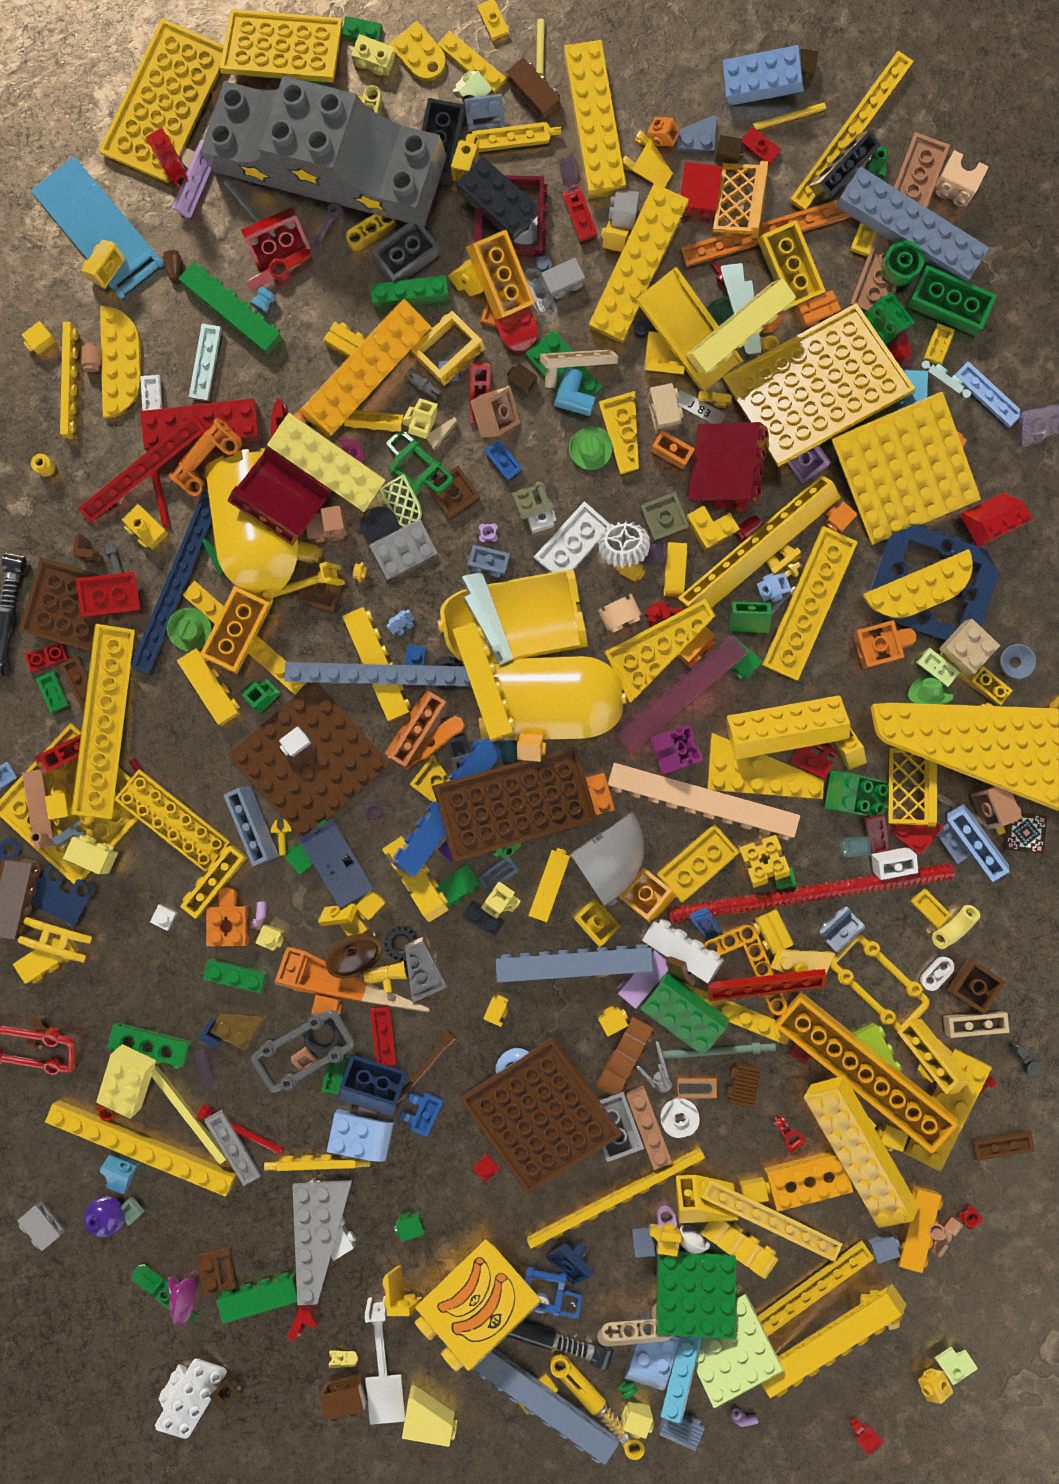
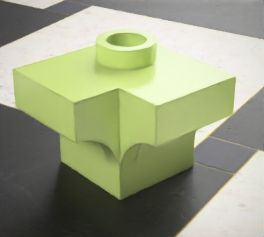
(472, 85)
(956, 1365)

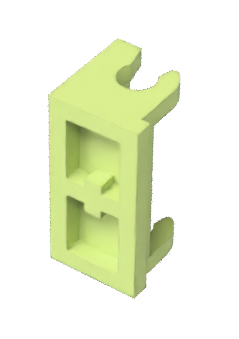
(938, 667)

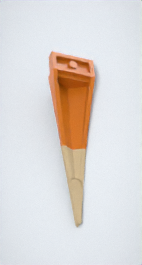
(309, 975)

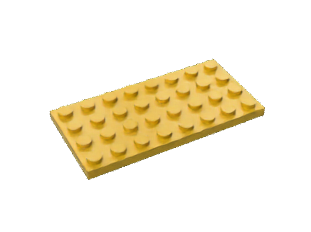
(164, 93)

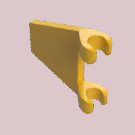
(650, 163)

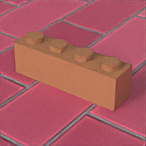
(648, 1127)

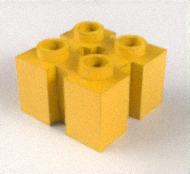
(769, 850)

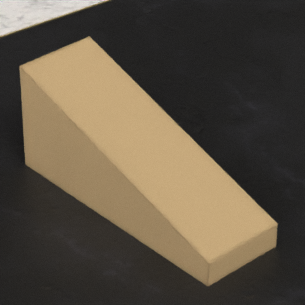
(438, 435)

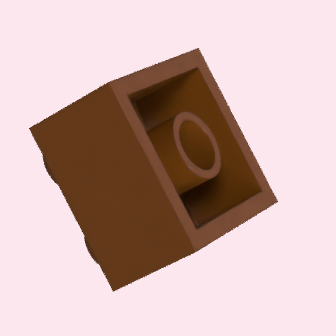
(976, 986)
(343, 1398)

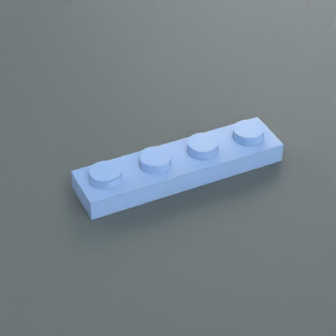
(988, 394)

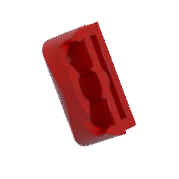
(518, 331)

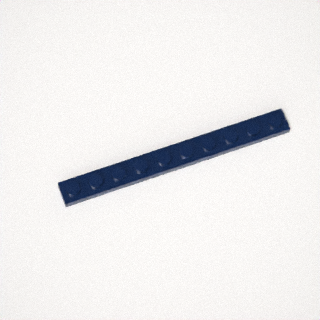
(174, 586)

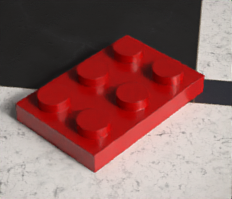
(108, 594)

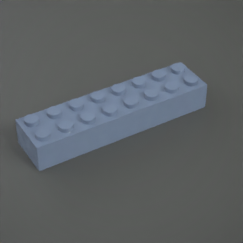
(904, 219)

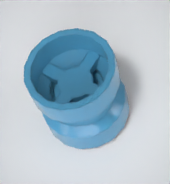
(263, 300)

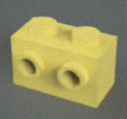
(373, 55)
(637, 1419)

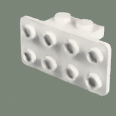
(188, 1396)

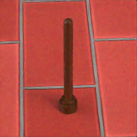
(448, 1040)

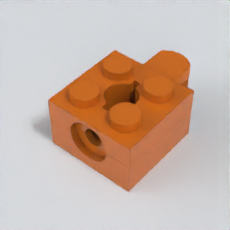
(882, 643)
(227, 922)

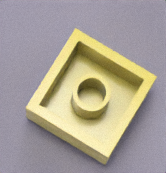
(91, 855)

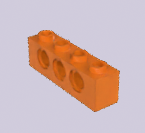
(415, 727)

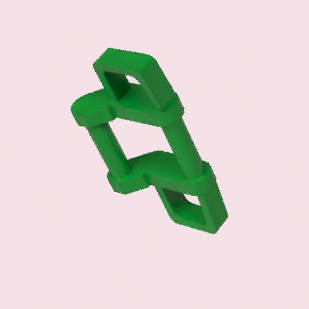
(424, 478)

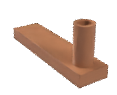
(35, 795)

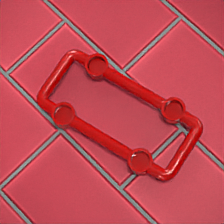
(49, 1038)

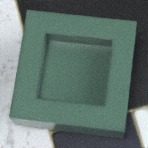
(132, 1210)

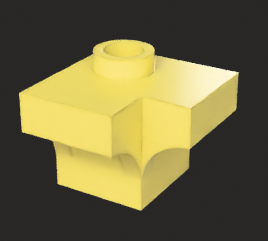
(421, 418)
(500, 900)

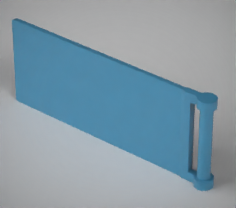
(91, 216)

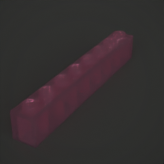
(681, 694)

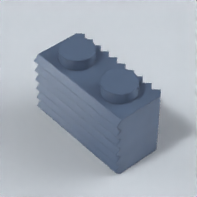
(686, 1433)

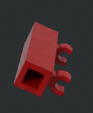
(167, 156)

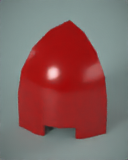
(901, 351)

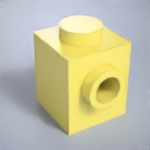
(270, 937)

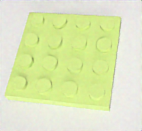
(740, 1363)

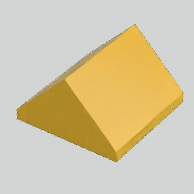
(597, 922)

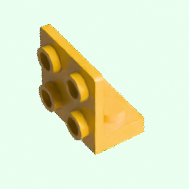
(660, 356)
(395, 1301)

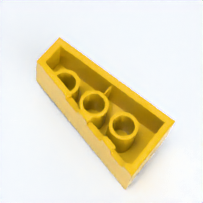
(422, 887)

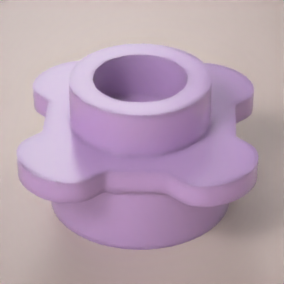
(492, 529)

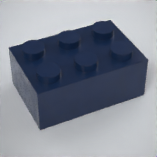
(371, 1085)

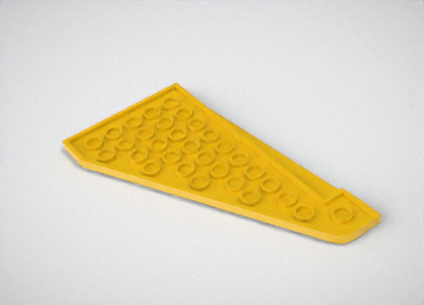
(990, 743)

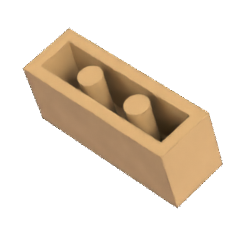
(976, 1024)

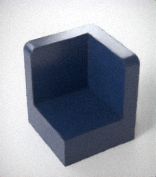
(209, 1038)

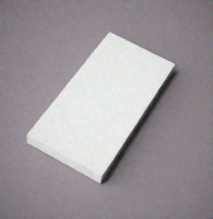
(572, 540)

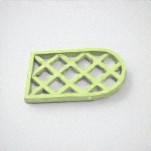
(409, 490)

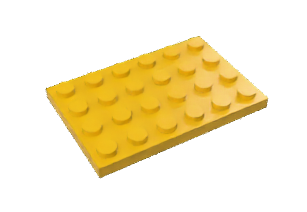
(281, 45)

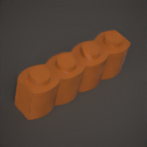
(624, 1056)

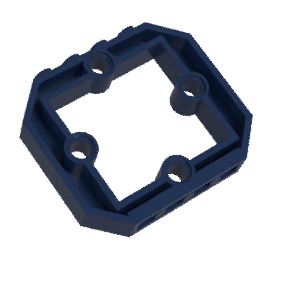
(980, 588)

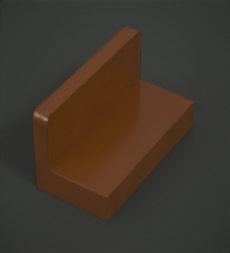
(82, 551)

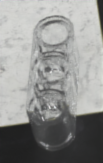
(541, 304)

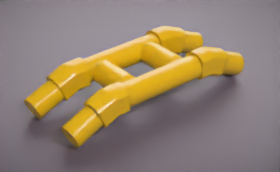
(60, 950)

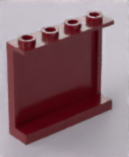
(728, 461)
(279, 495)

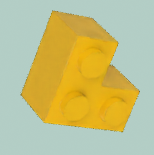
(709, 532)

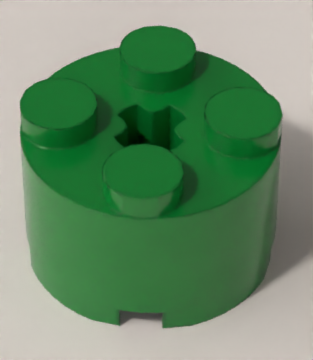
(899, 273)

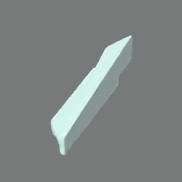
(740, 293)
(485, 615)

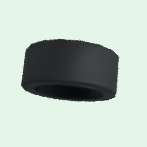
(322, 1049)

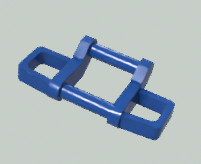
(560, 1279)

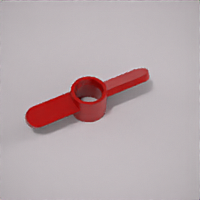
(268, 275)

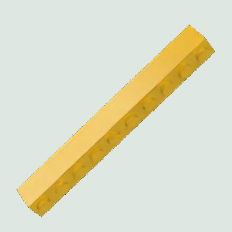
(762, 544)
(141, 1147)

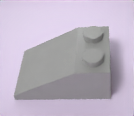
(631, 1139)

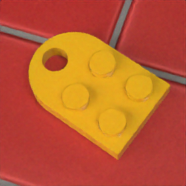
(419, 51)

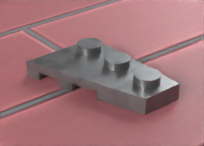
(423, 971)

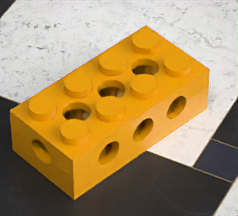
(798, 1171)

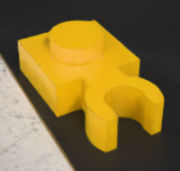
(719, 399)

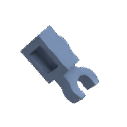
(63, 838)

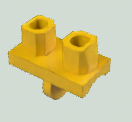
(788, 565)

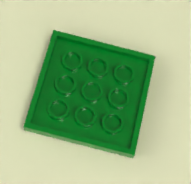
(696, 1295)

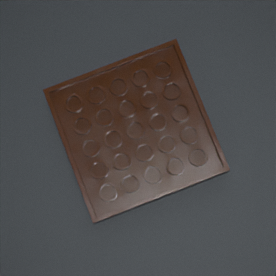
(319, 776)
(540, 1115)

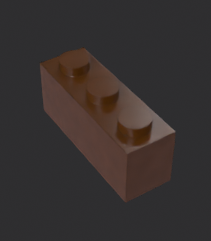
(533, 88)

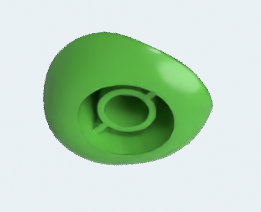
(590, 448)
(188, 629)
(929, 692)

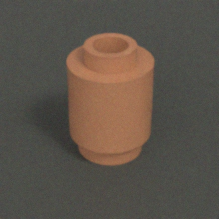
(91, 357)

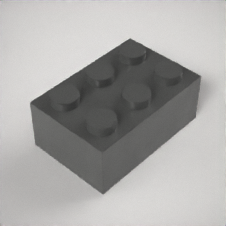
(405, 252)

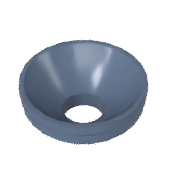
(1026, 658)

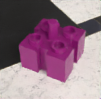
(676, 749)

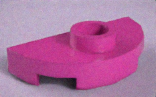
(352, 448)

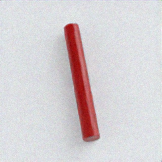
(160, 499)

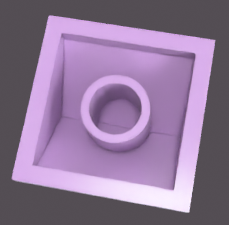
(809, 464)

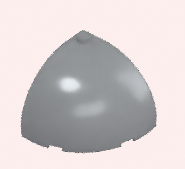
(612, 859)

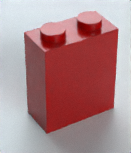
(701, 186)

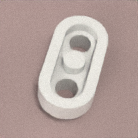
(938, 975)

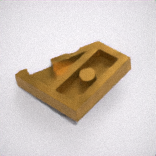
(236, 1028)

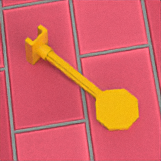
(327, 575)

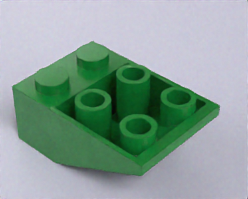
(856, 794)

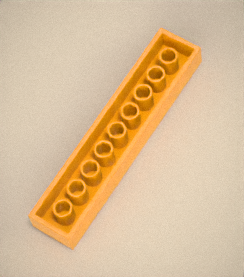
(867, 1072)

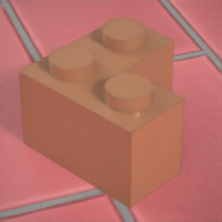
(327, 525)

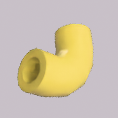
(956, 927)

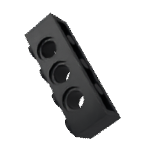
(844, 165)

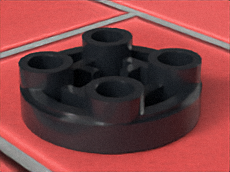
(378, 523)

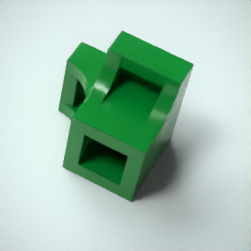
(260, 694)

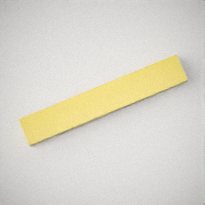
(188, 1114)

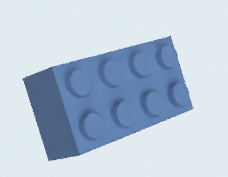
(763, 75)

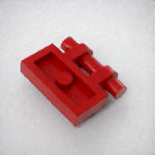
(812, 762)

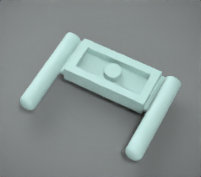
(954, 382)

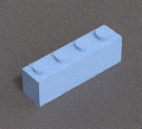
(978, 842)

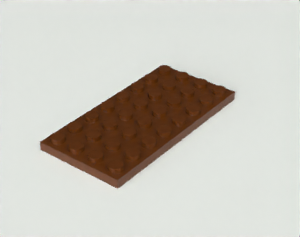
(514, 803)

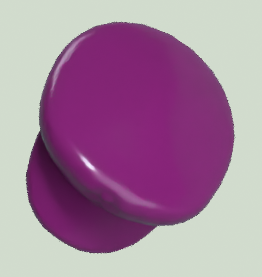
(181, 1299)

